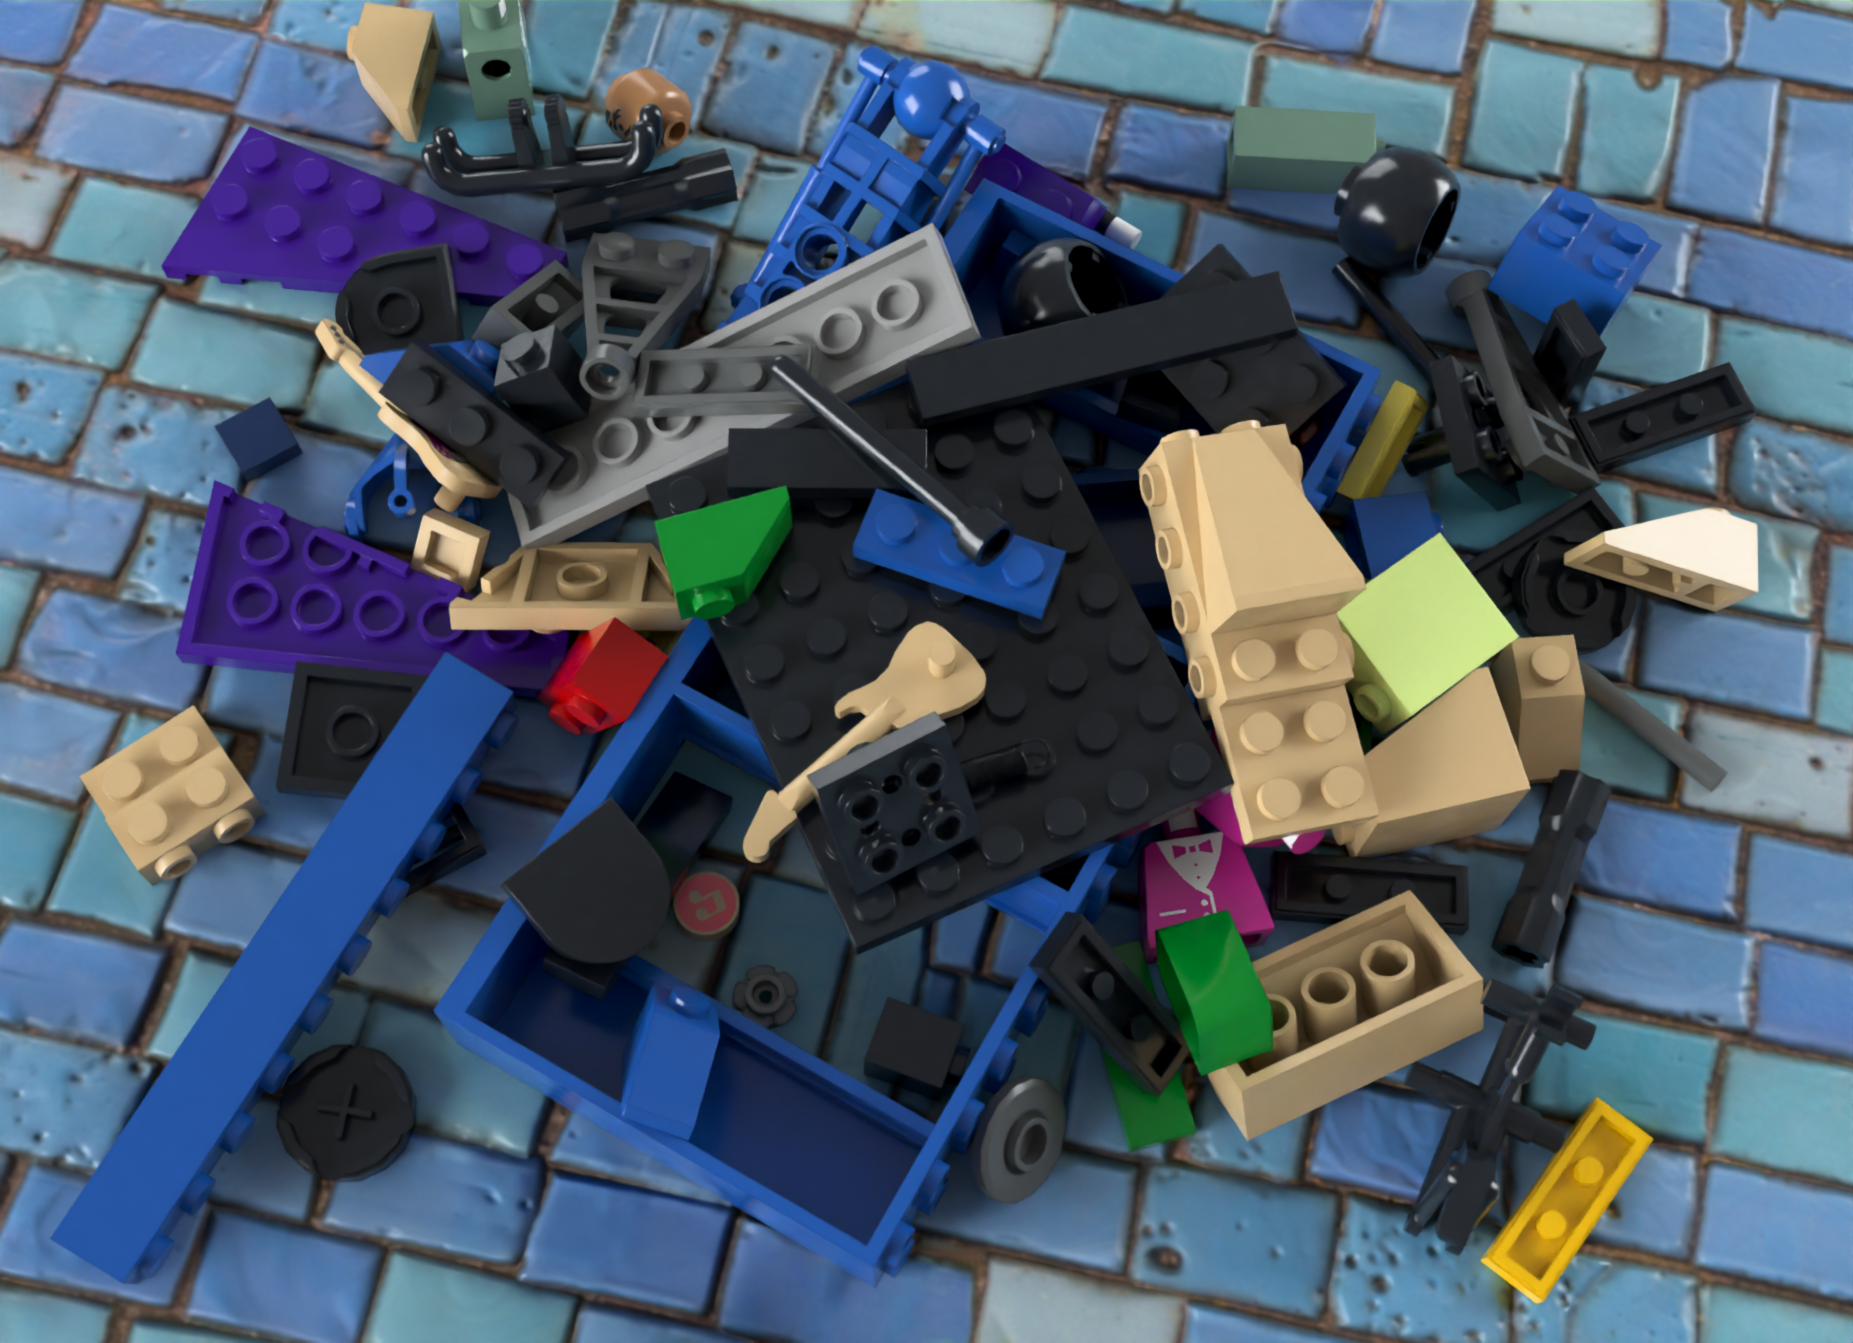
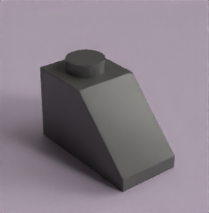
(541, 301)

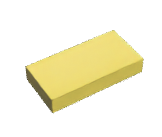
(1384, 443)

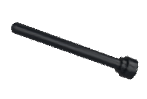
(979, 532)

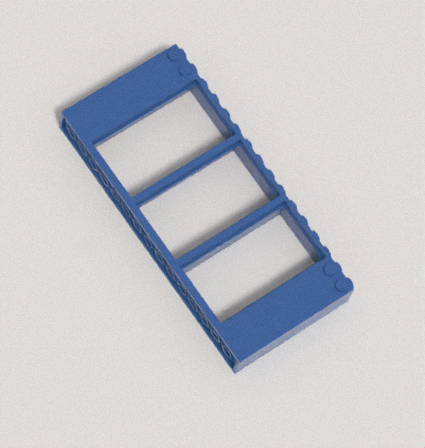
(775, 1122)

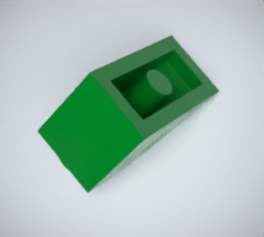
(723, 550)

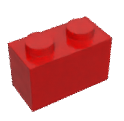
(601, 678)

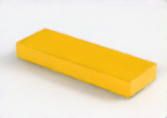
(1566, 1200)

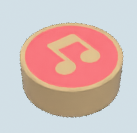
(707, 906)

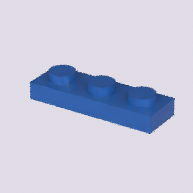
(921, 544)

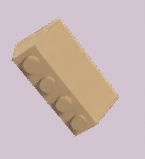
(1351, 1012)

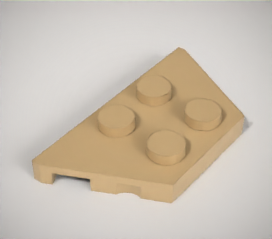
(573, 590)

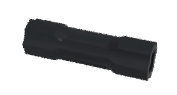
(689, 184)
(1537, 908)

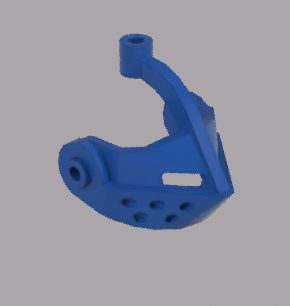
(394, 460)

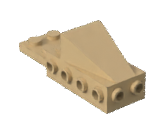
(1259, 624)

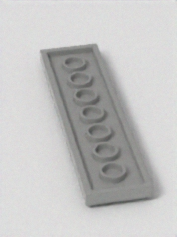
(861, 317)

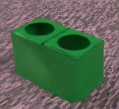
(1214, 991)

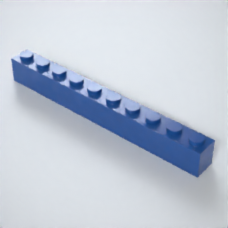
(286, 974)

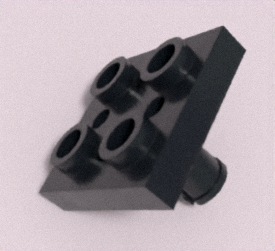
(1469, 437)
(888, 792)

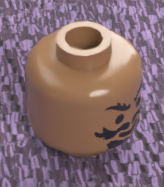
(642, 87)

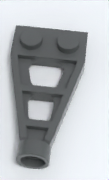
(637, 265)
(1539, 436)

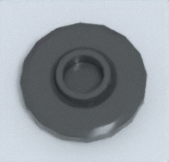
(1018, 1139)

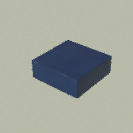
(258, 439)

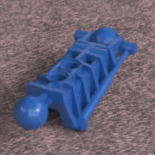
(861, 169)

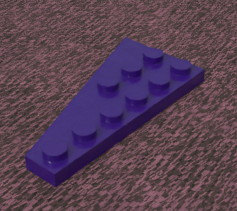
(316, 220)
(303, 593)

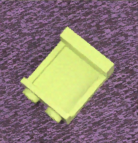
(1419, 633)

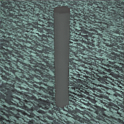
(1650, 728)

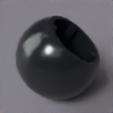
(1396, 211)
(1058, 284)

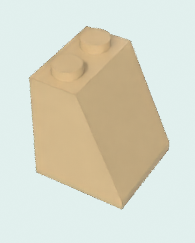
(1442, 774)

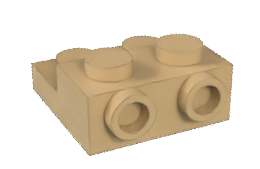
(173, 797)

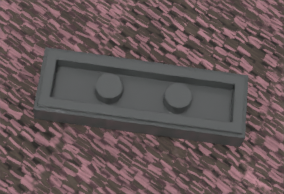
(719, 381)

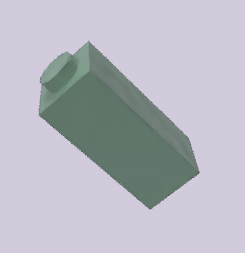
(1297, 148)

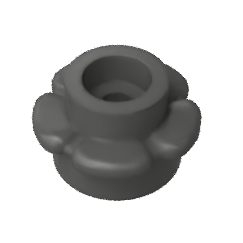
(766, 979)

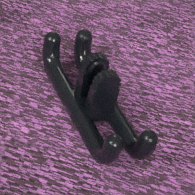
(546, 168)

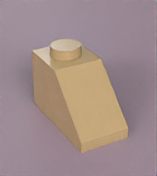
(397, 62)
(1542, 703)

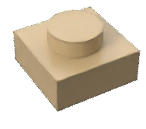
(450, 548)

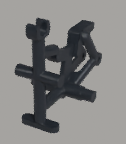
(1486, 1111)

